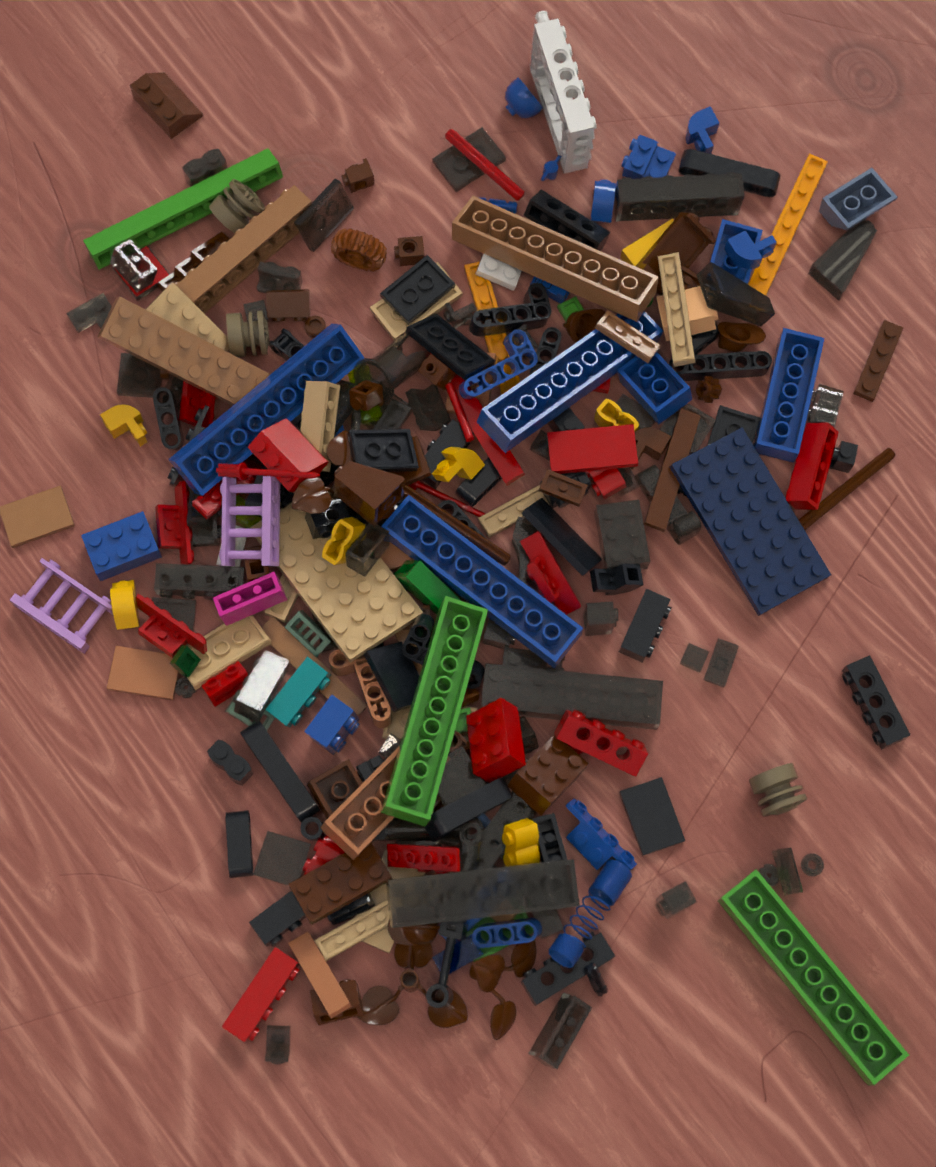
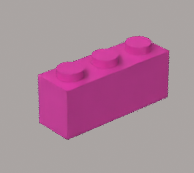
(250, 598)

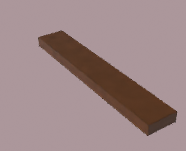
(667, 484)

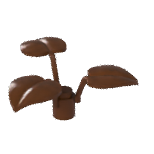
(311, 493)
(487, 974)
(381, 1008)

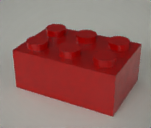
(495, 740)

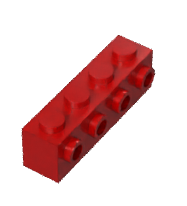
(812, 466)
(260, 996)

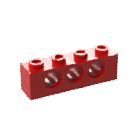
(628, 762)

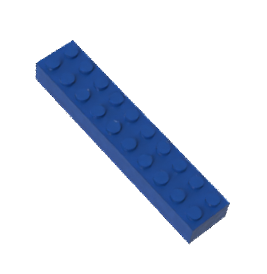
(558, 385)
(276, 398)
(482, 581)

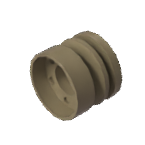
(239, 205)
(247, 333)
(777, 789)

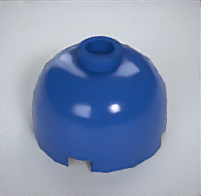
(521, 100)

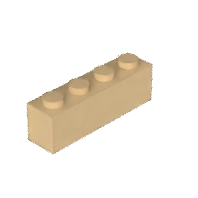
(320, 415)

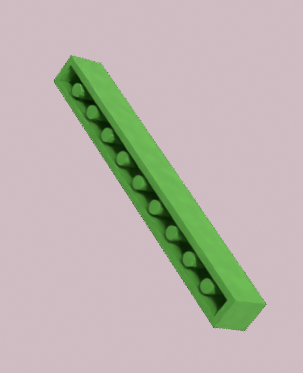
(182, 207)

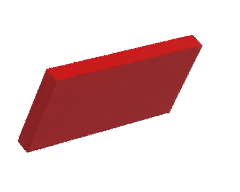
(592, 449)

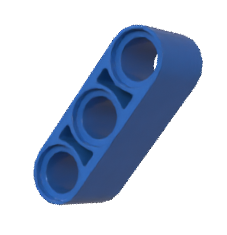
(496, 935)

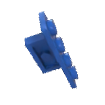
(594, 841)

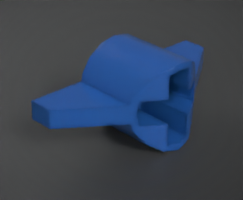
(550, 169)

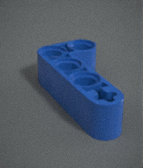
(497, 371)

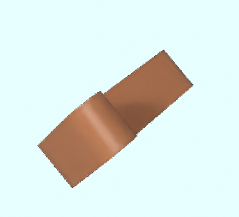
(367, 686)

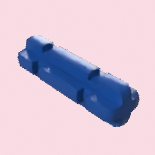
(511, 206)

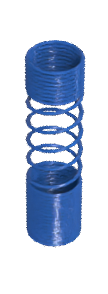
(606, 890)

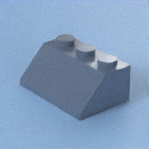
(856, 200)

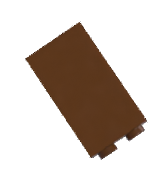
(682, 236)

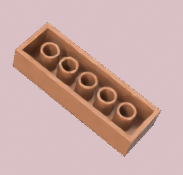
(360, 816)

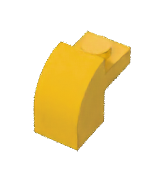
(124, 418)
(458, 461)
(124, 604)

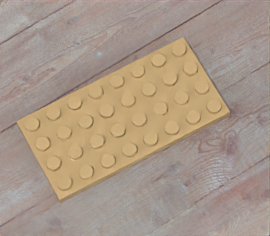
(350, 607)

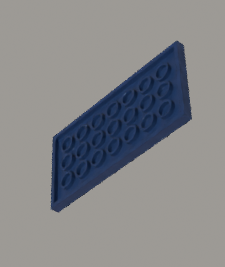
(750, 521)

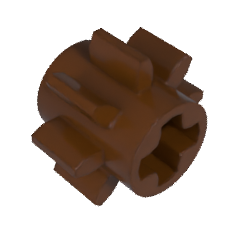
(708, 389)

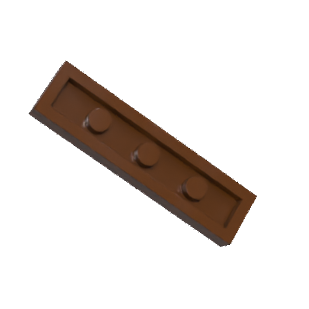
(878, 360)

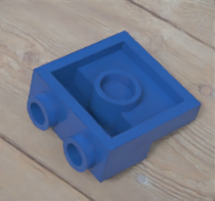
(647, 159)

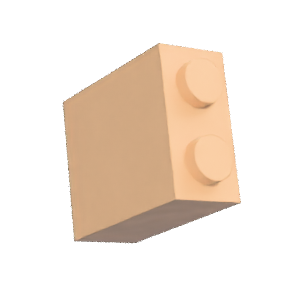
(700, 316)

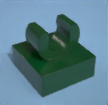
(185, 661)

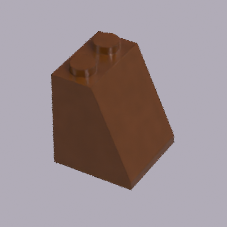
(368, 490)

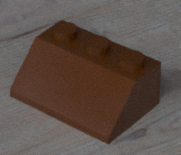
(165, 103)

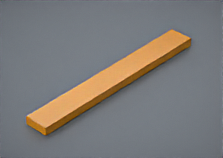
(789, 221)
(485, 299)

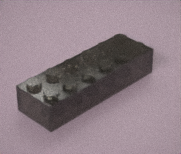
(669, 196)

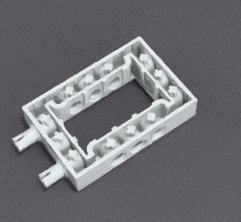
(573, 125)

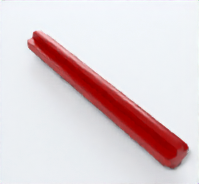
(484, 164)

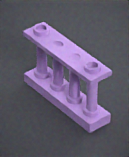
(270, 521)
(61, 626)

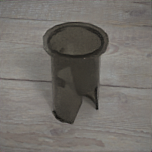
(390, 367)

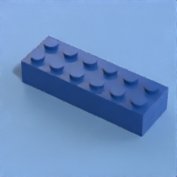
(788, 395)

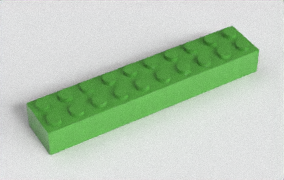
(434, 712)
(813, 978)

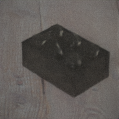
(622, 534)

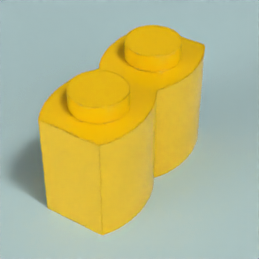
(611, 414)
(342, 537)
(521, 842)

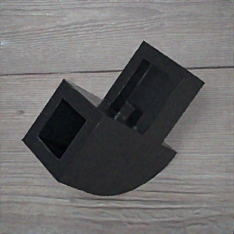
(617, 580)

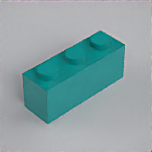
(299, 692)

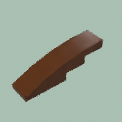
(195, 259)

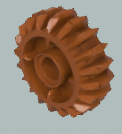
(358, 249)

